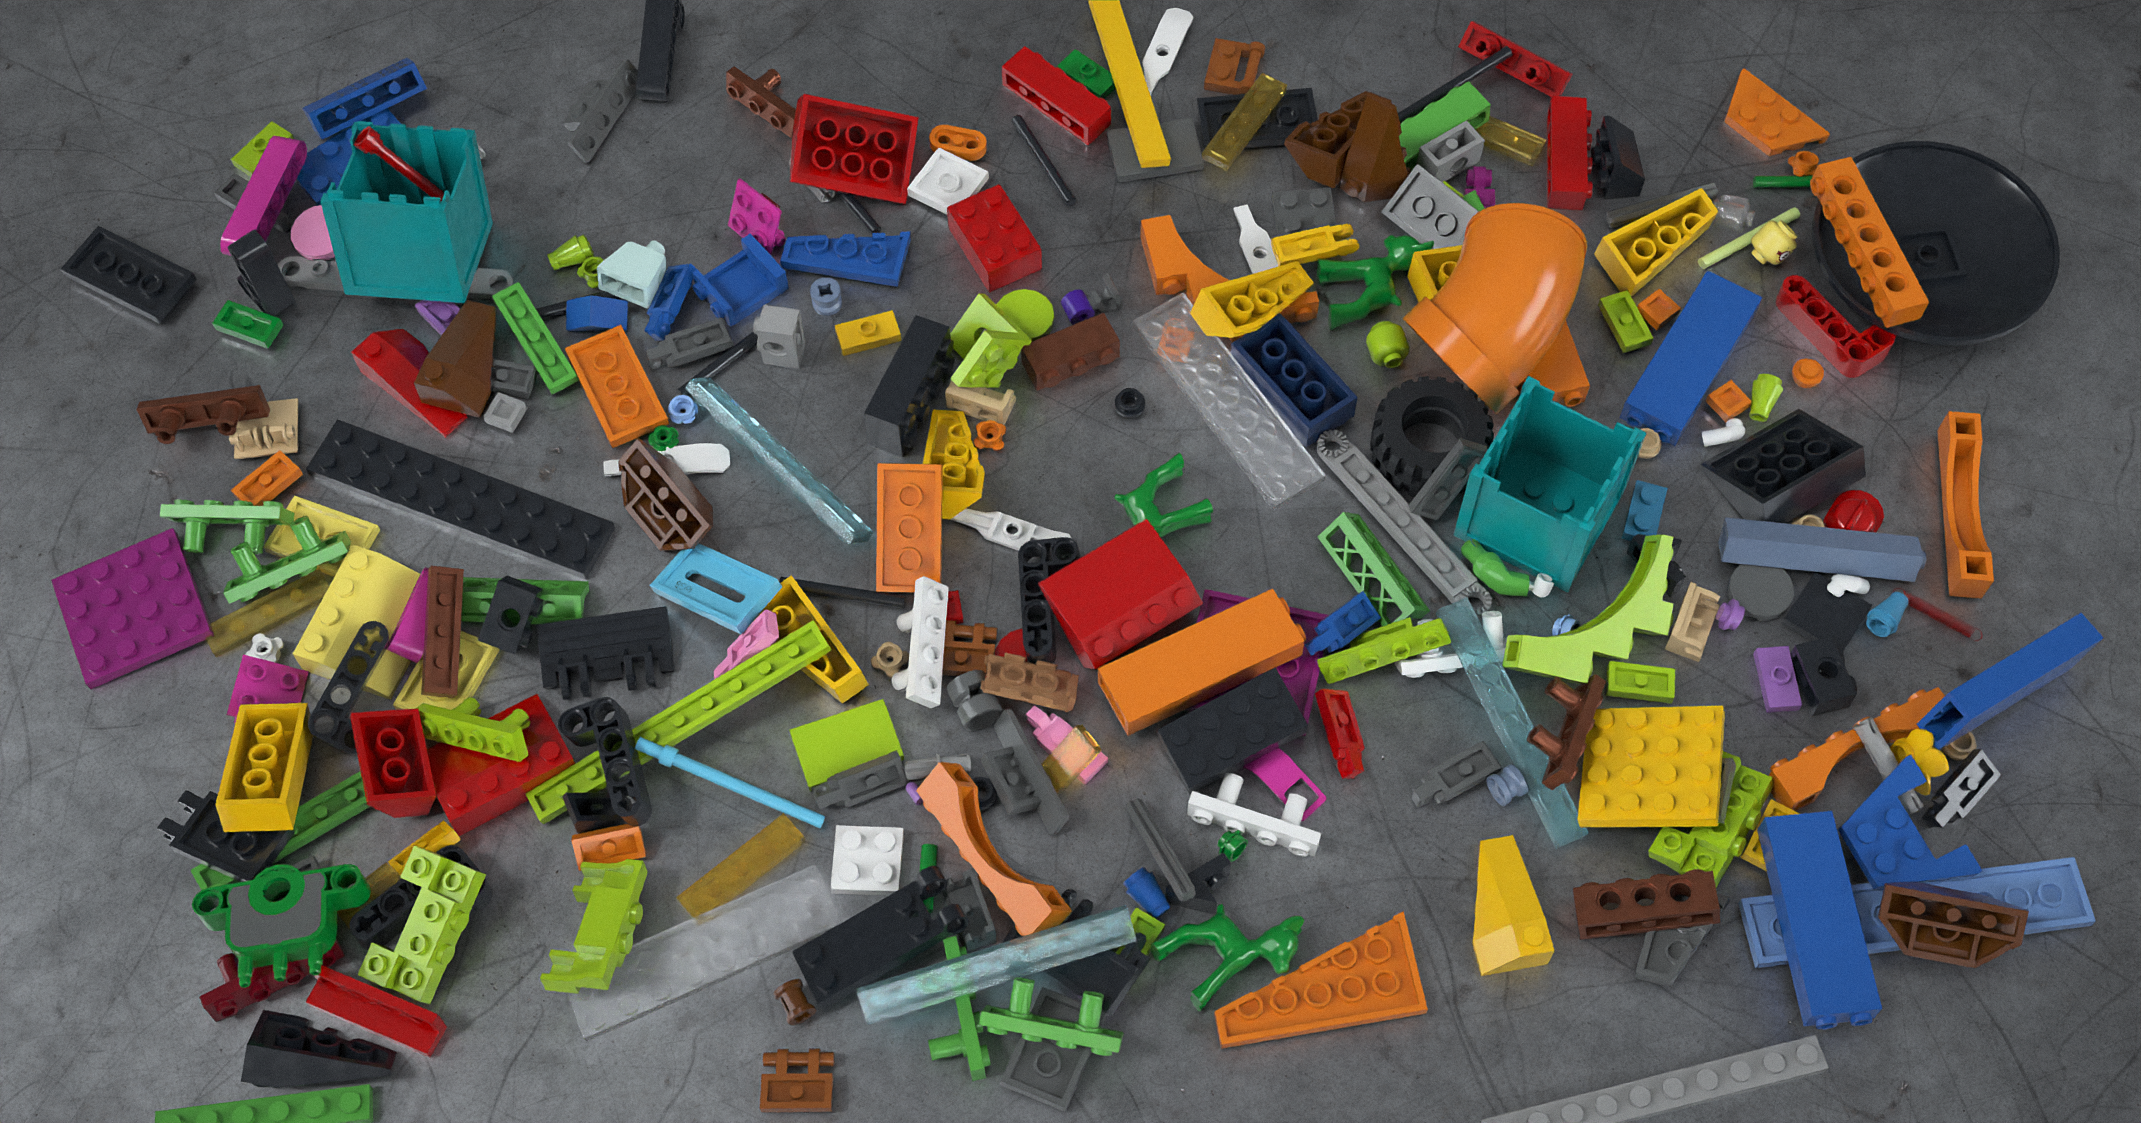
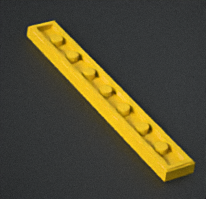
(1130, 83)

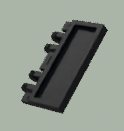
(604, 646)
(1101, 972)

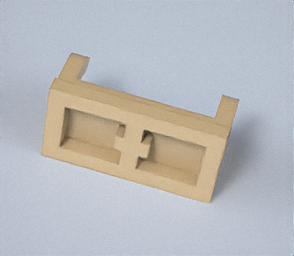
(980, 402)
(1693, 622)

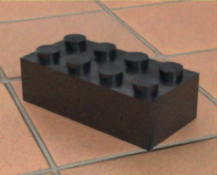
(909, 386)
(1232, 730)

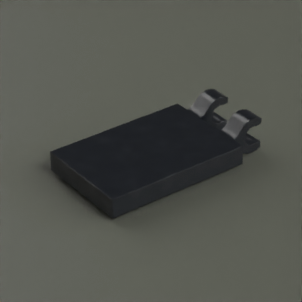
(230, 853)

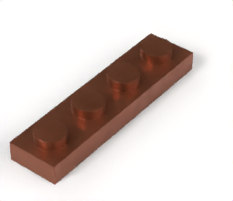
(442, 632)

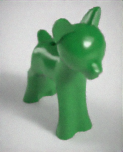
(1377, 276)
(1140, 506)
(1276, 945)

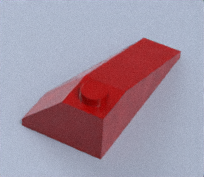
(393, 363)

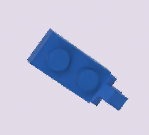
(668, 300)
(1343, 624)

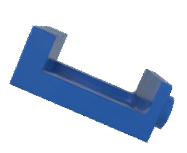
(741, 282)

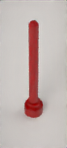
(369, 142)

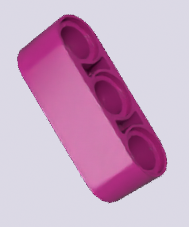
(410, 630)

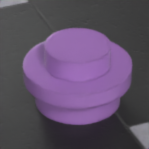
(1730, 615)

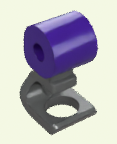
(1081, 306)

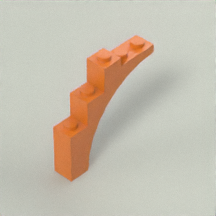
(1178, 269)

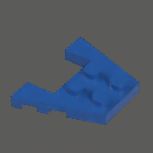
(1889, 842)

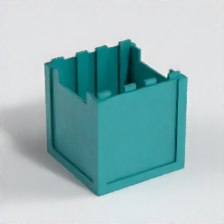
(397, 237)
(1547, 486)

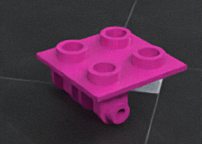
(756, 216)
(266, 683)

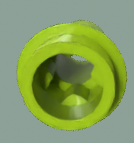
(571, 253)
(1765, 393)

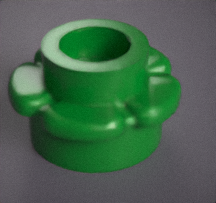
(663, 431)
(1232, 845)

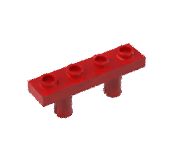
(1522, 64)

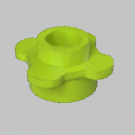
(587, 269)

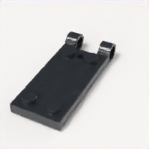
(878, 939)

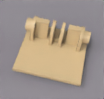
(268, 434)

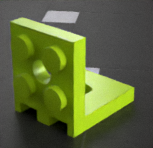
(991, 353)

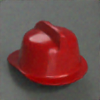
(1855, 511)

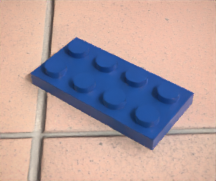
(329, 160)

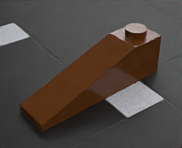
(1324, 144)
(1375, 157)
(460, 363)

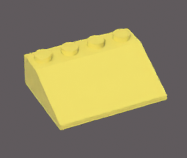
(362, 591)

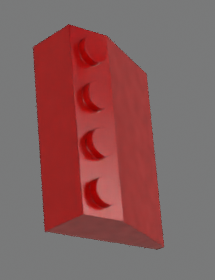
(852, 148)
(1119, 594)
(483, 786)

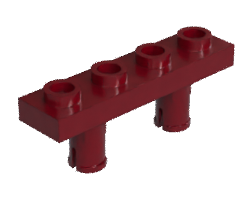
(231, 997)

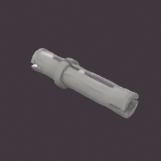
(1884, 759)

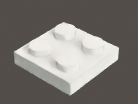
(946, 181)
(867, 860)

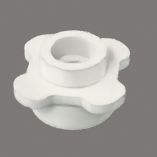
(273, 648)

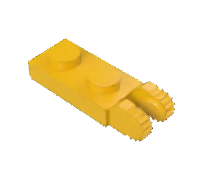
(1314, 244)

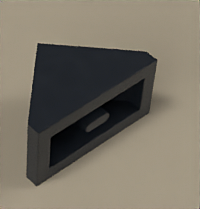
(591, 811)

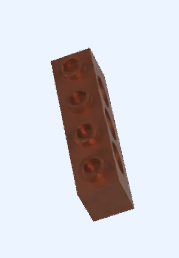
(1662, 914)

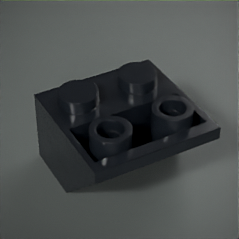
(1617, 160)

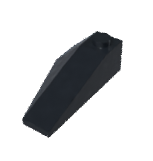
(291, 1053)

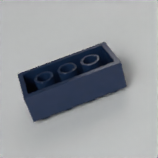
(1295, 380)

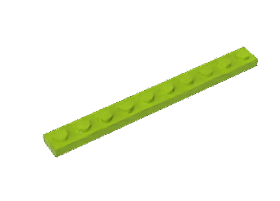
(689, 714)

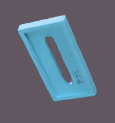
(728, 572)

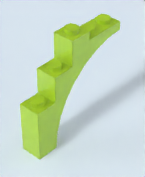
(1608, 635)

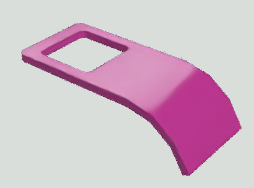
(1280, 773)

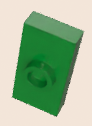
(1089, 73)
(247, 324)

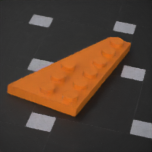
(1342, 988)

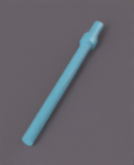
(669, 756)

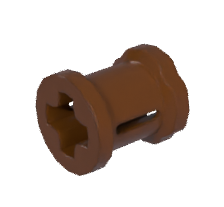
(794, 1001)

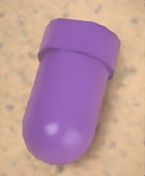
(911, 788)

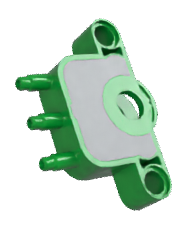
(285, 930)

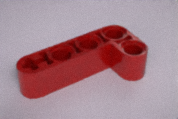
(1830, 330)

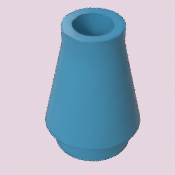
(1886, 616)

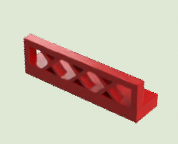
(376, 1011)

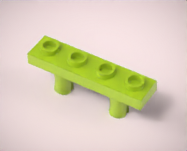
(467, 730)

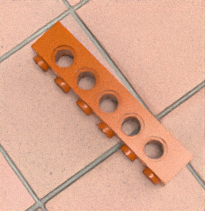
(1868, 242)

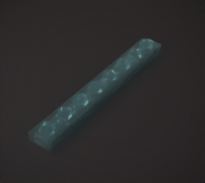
(780, 461)
(1509, 720)
(996, 964)

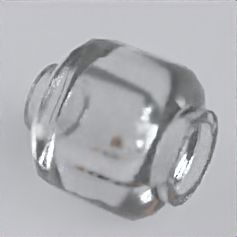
(1733, 214)

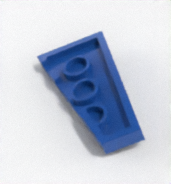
(864, 259)

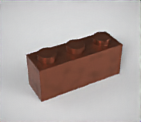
(1070, 351)

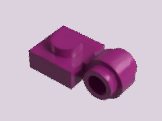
(1478, 179)

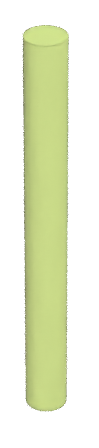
(1743, 241)

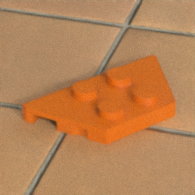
(1770, 119)

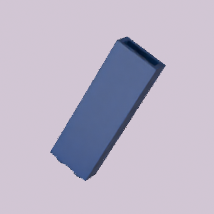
(1690, 357)
(2010, 680)
(1819, 920)

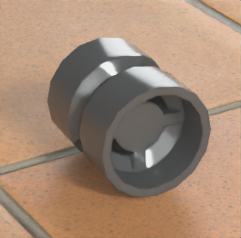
(976, 708)

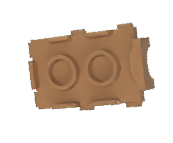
(1030, 683)

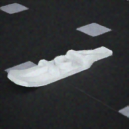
(1168, 39)
(1254, 241)
(690, 459)
(994, 525)

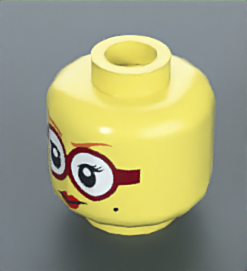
(1774, 242)

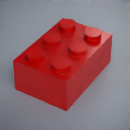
(994, 238)

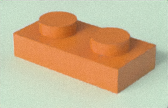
(267, 480)
(609, 845)

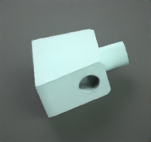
(633, 272)

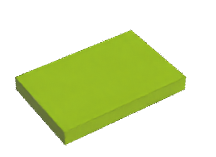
(844, 741)

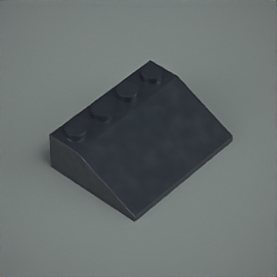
(1786, 468)

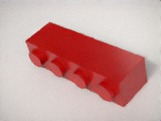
(1056, 95)
(1567, 153)

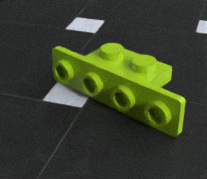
(1384, 647)

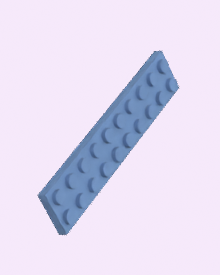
(2047, 889)

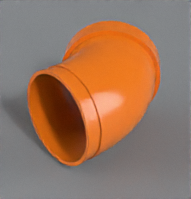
(1504, 298)

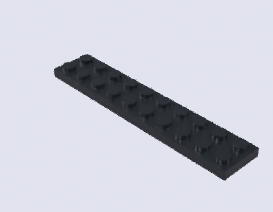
(461, 499)

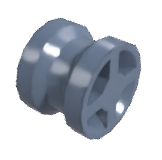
(826, 304)
(1507, 785)

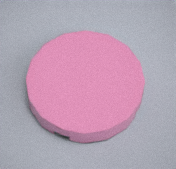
(311, 235)

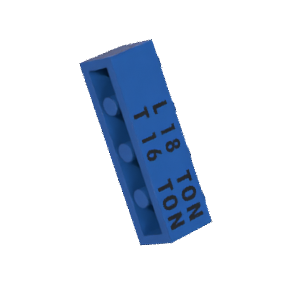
(364, 98)

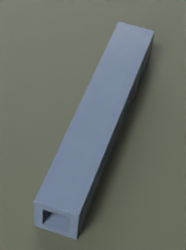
(1821, 549)

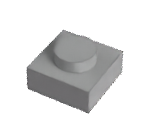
(505, 412)

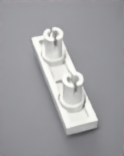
(927, 630)
(1445, 658)
(1265, 828)

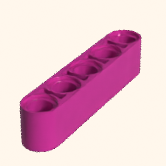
(266, 190)

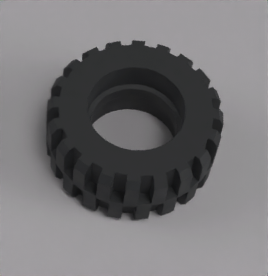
(1419, 403)

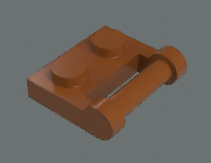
(1225, 65)

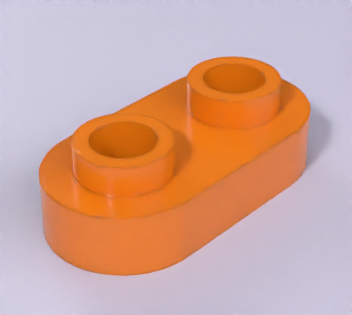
(959, 141)

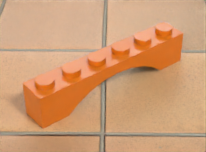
(1966, 549)
(1803, 778)
(955, 803)

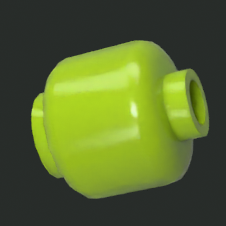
(1387, 343)

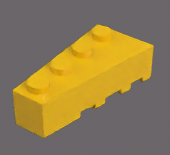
(1649, 244)
(833, 671)

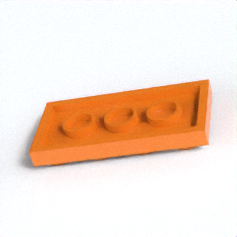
(616, 386)
(908, 525)

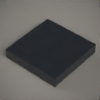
(1824, 615)

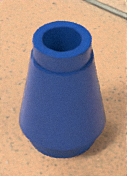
(1147, 892)

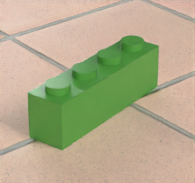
(1441, 116)

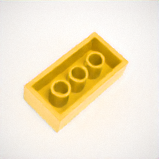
(265, 768)

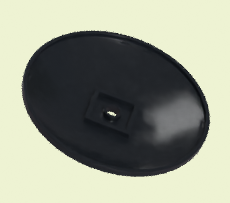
(1978, 222)

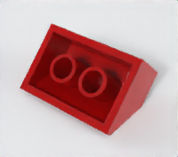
(394, 762)

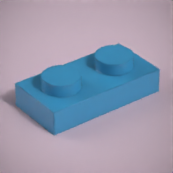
(1644, 510)

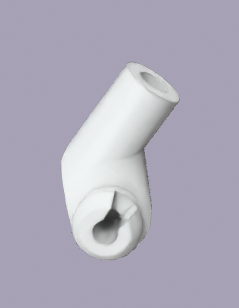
(1733, 431)
(1846, 582)

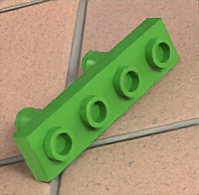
(215, 512)
(275, 574)
(1036, 1027)
(965, 1041)

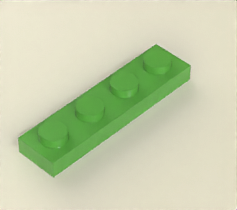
(535, 338)

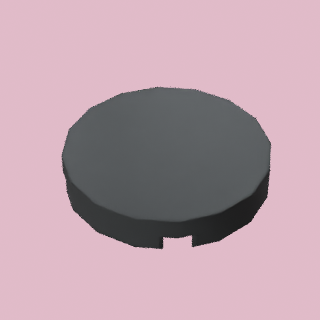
(1761, 591)

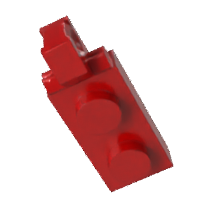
(1341, 731)

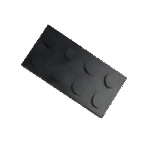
(1291, 111)
(128, 274)

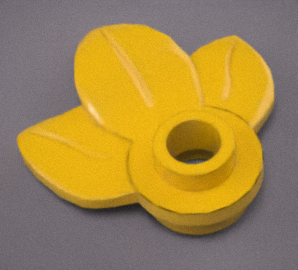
(1929, 759)

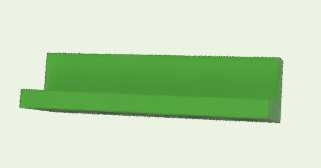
(1381, 564)
(561, 599)

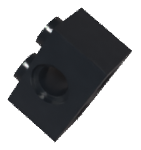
(498, 628)
(1820, 693)

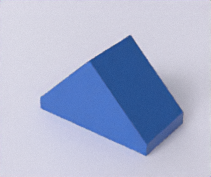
(596, 314)

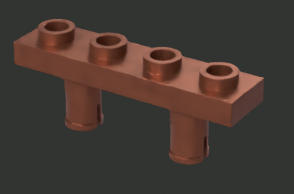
(759, 98)
(202, 409)
(1579, 720)

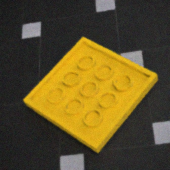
(1653, 767)

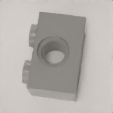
(1452, 152)
(780, 336)

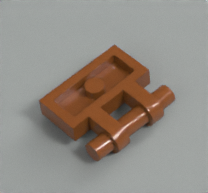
(967, 656)
(797, 1090)

